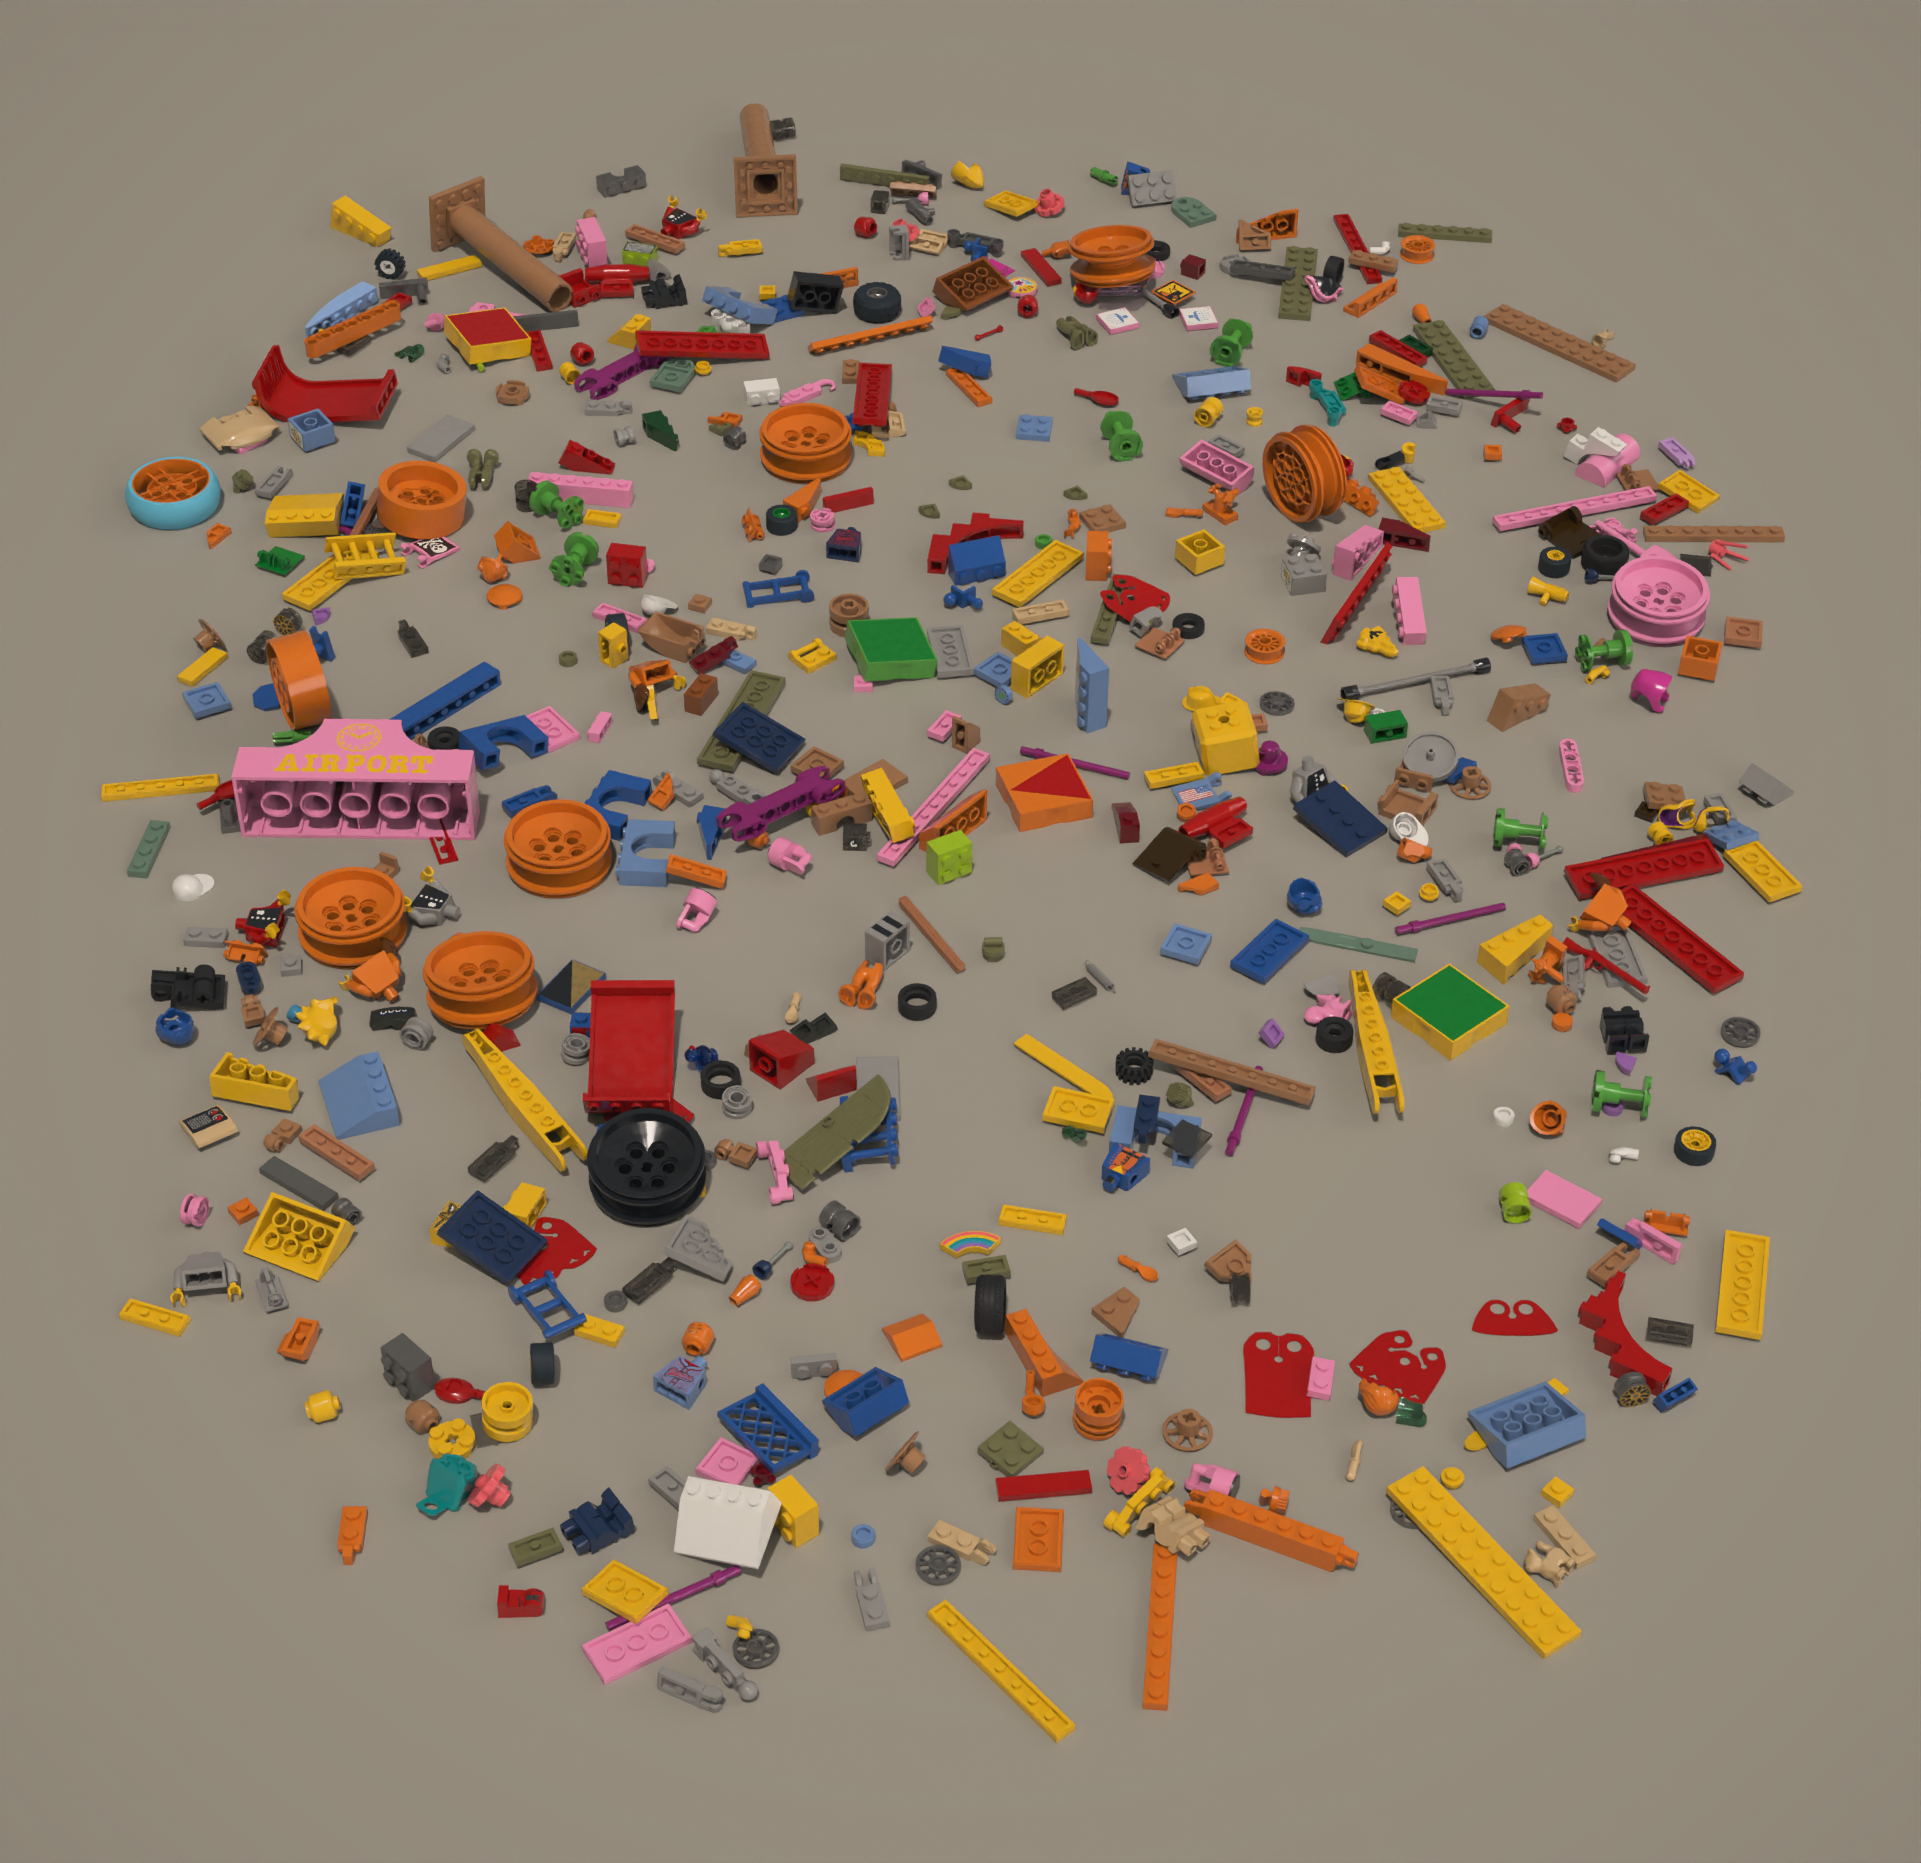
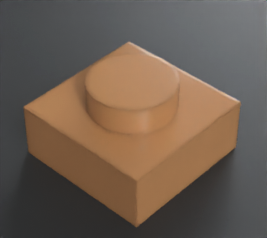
(700, 603)

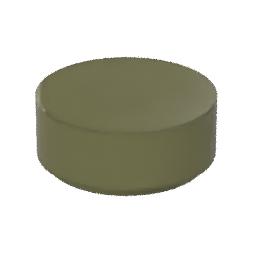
(567, 658)

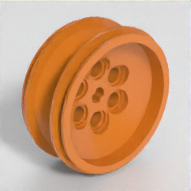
(1112, 256)
(805, 443)
(1304, 473)
(558, 848)
(347, 914)
(480, 979)

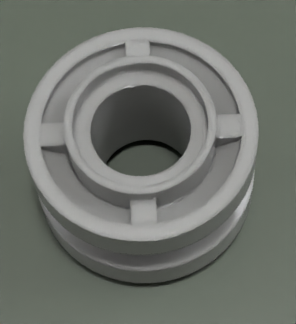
(416, 1033)
(575, 1049)
(736, 1102)

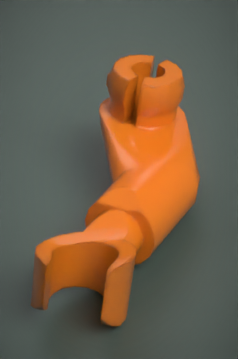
(1074, 521)

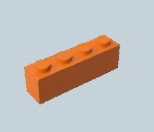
(1035, 1354)

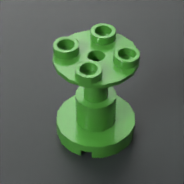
(1228, 346)
(1123, 441)
(547, 499)
(579, 551)
(1616, 648)
(1512, 828)
(1612, 1093)

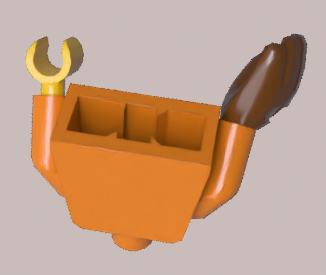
(651, 673)
(1603, 910)
(377, 975)

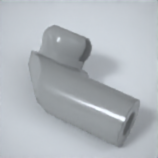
(442, 363)

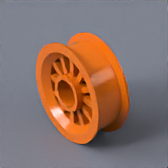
(1417, 249)
(1264, 646)

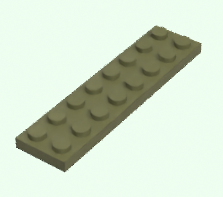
(1295, 293)
(1452, 357)
(757, 691)

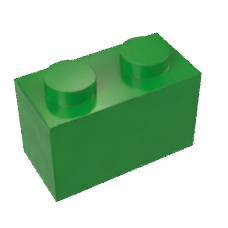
(1385, 726)

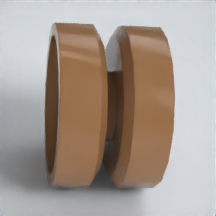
(845, 608)

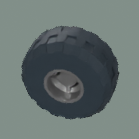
(877, 302)

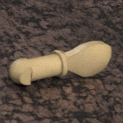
(792, 1014)
(1354, 1462)

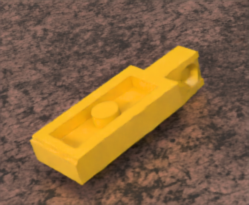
(740, 247)

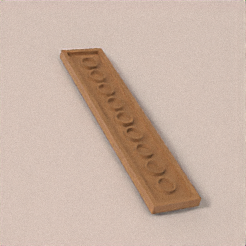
(1560, 343)

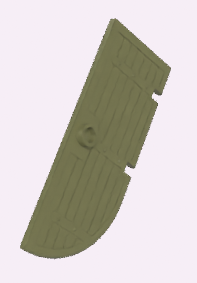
(834, 1133)

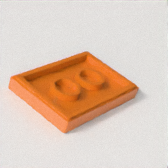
(1378, 384)
(1038, 1539)

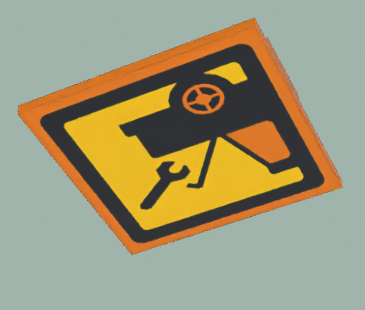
(1173, 292)

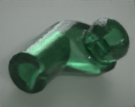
(1074, 1134)

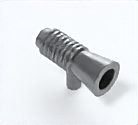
(923, 214)

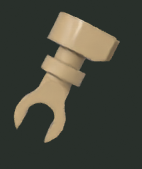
(1601, 338)

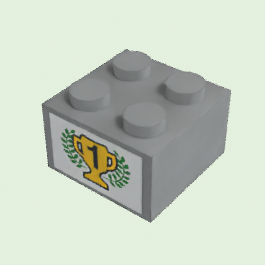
(1303, 574)

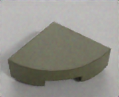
(950, 312)
(720, 430)
(960, 483)
(1075, 493)
(929, 511)

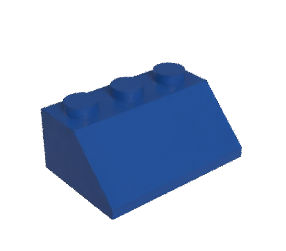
(976, 560)
(1128, 1356)
(866, 1401)

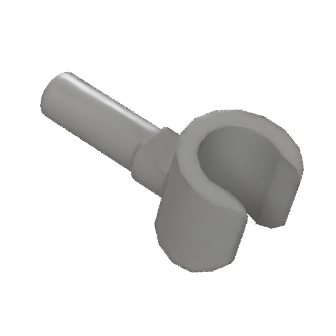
(1409, 472)

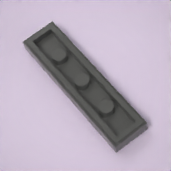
(1262, 269)
(548, 321)
(298, 1183)

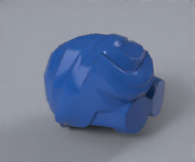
(1304, 896)
(175, 1031)

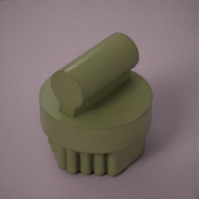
(241, 480)
(993, 949)
(1180, 1094)

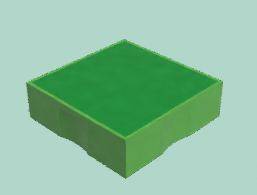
(891, 649)

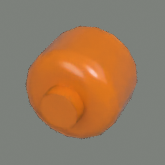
(759, 841)

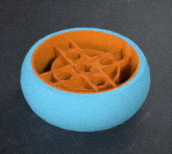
(172, 493)

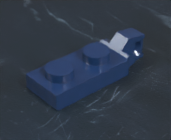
(1146, 1116)

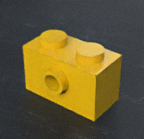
(613, 645)

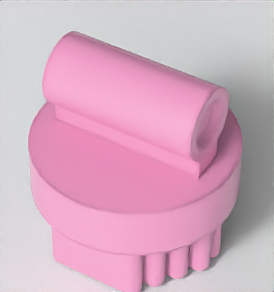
(435, 322)

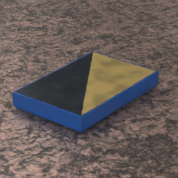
(570, 986)

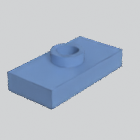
(739, 662)

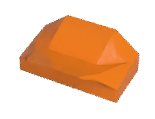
(300, 1340)

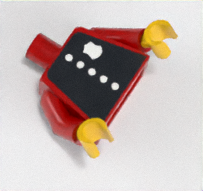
(680, 223)
(265, 923)

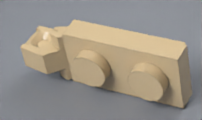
(563, 245)
(727, 628)

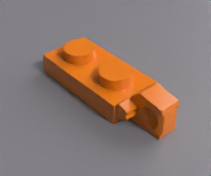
(351, 1532)

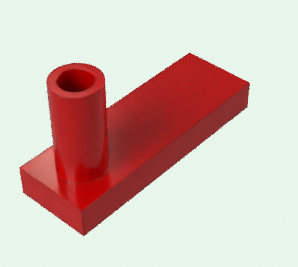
(1506, 413)

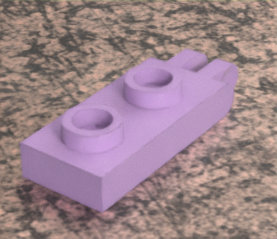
(1677, 452)

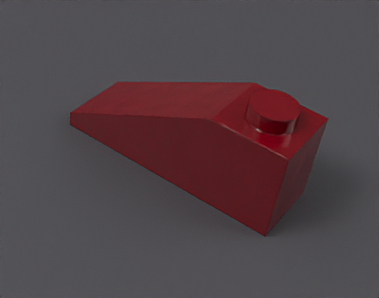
(1403, 535)
(1126, 822)

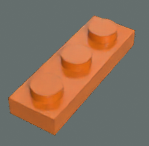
(696, 871)

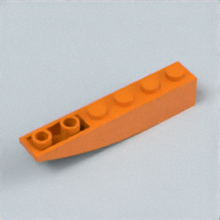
(1398, 369)

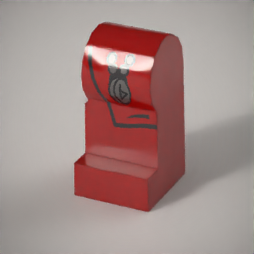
(519, 1602)

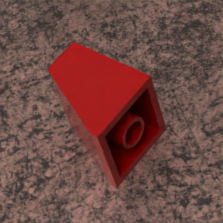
(779, 1057)

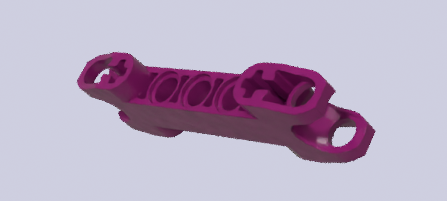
(607, 379)
(755, 816)

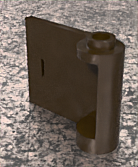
(1567, 531)
(1169, 853)

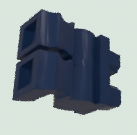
(598, 1524)

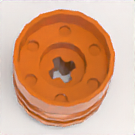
(1098, 1409)

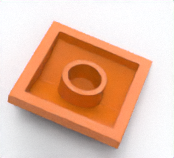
(912, 1337)

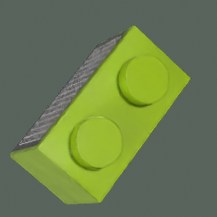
(638, 253)

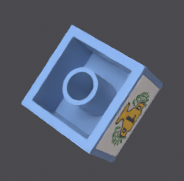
(311, 430)

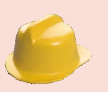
(1199, 697)
(1356, 710)

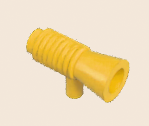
(1548, 591)

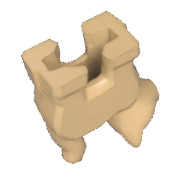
(1551, 1567)

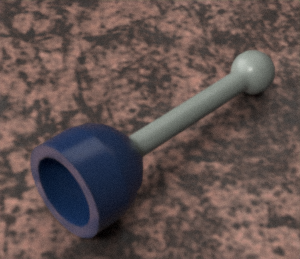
(1592, 575)
(763, 1268)

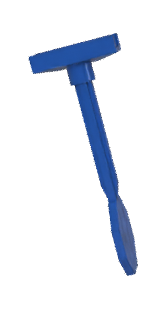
(265, 696)

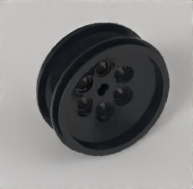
(646, 1167)

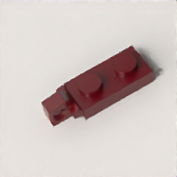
(713, 655)

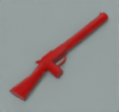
(1594, 956)

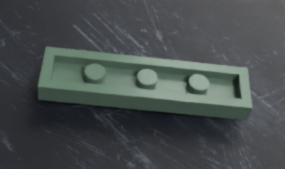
(148, 849)

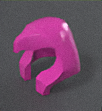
(1652, 685)

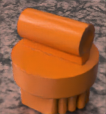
(1276, 1500)

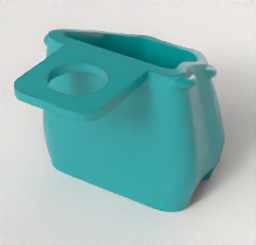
(448, 1483)

